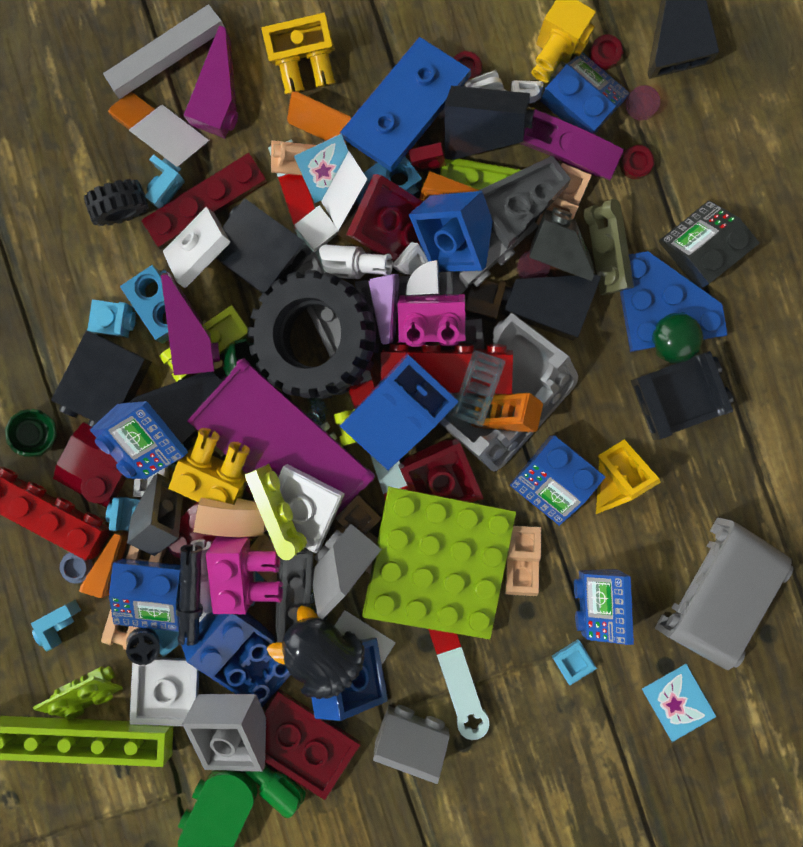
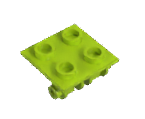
(74, 697)

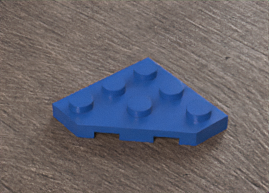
(664, 291)

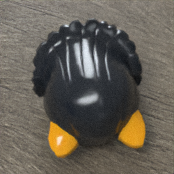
(319, 655)

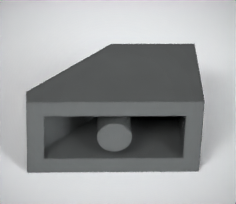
(156, 517)

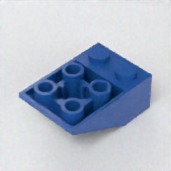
(399, 412)
(236, 655)

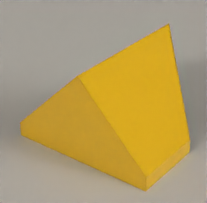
(624, 475)

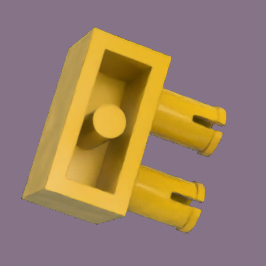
(562, 35)
(300, 39)
(207, 476)

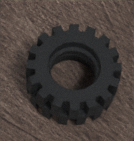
(116, 202)

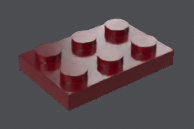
(384, 218)
(306, 747)

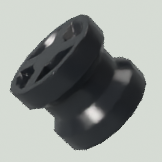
(143, 652)

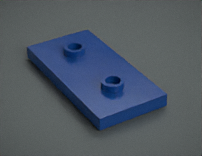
(405, 104)

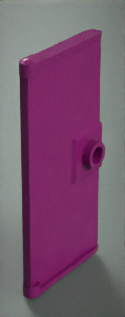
(277, 432)

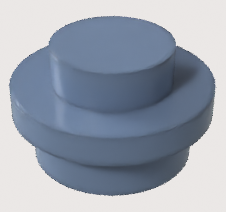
(75, 568)

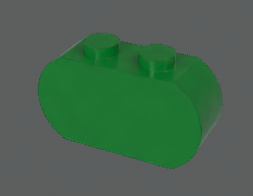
(219, 810)

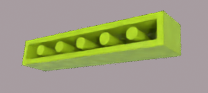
(84, 741)

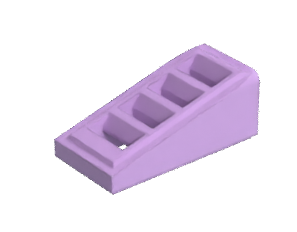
(385, 301)

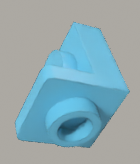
(164, 187)
(111, 318)
(120, 512)
(46, 627)

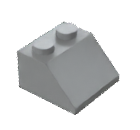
(340, 566)
(228, 731)
(412, 743)

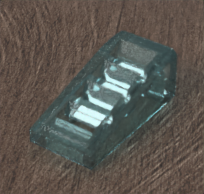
(484, 368)

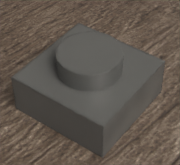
(474, 332)

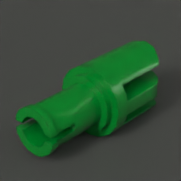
(278, 790)

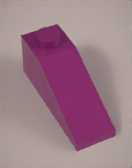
(214, 97)
(188, 336)

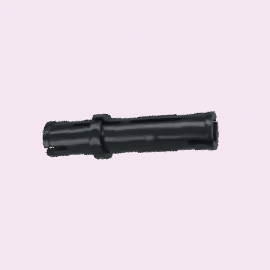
(189, 608)

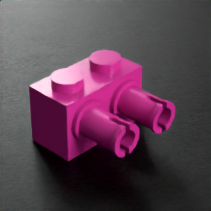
(431, 319)
(231, 575)

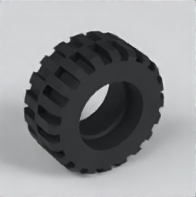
(274, 326)

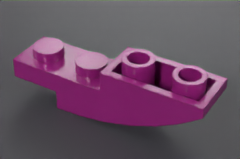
(572, 145)

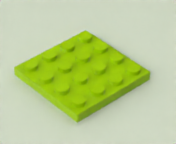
(439, 563)

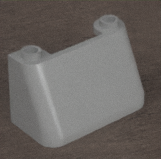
(537, 370)
(727, 595)

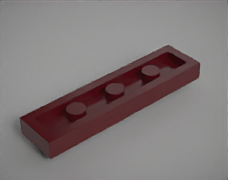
(215, 192)

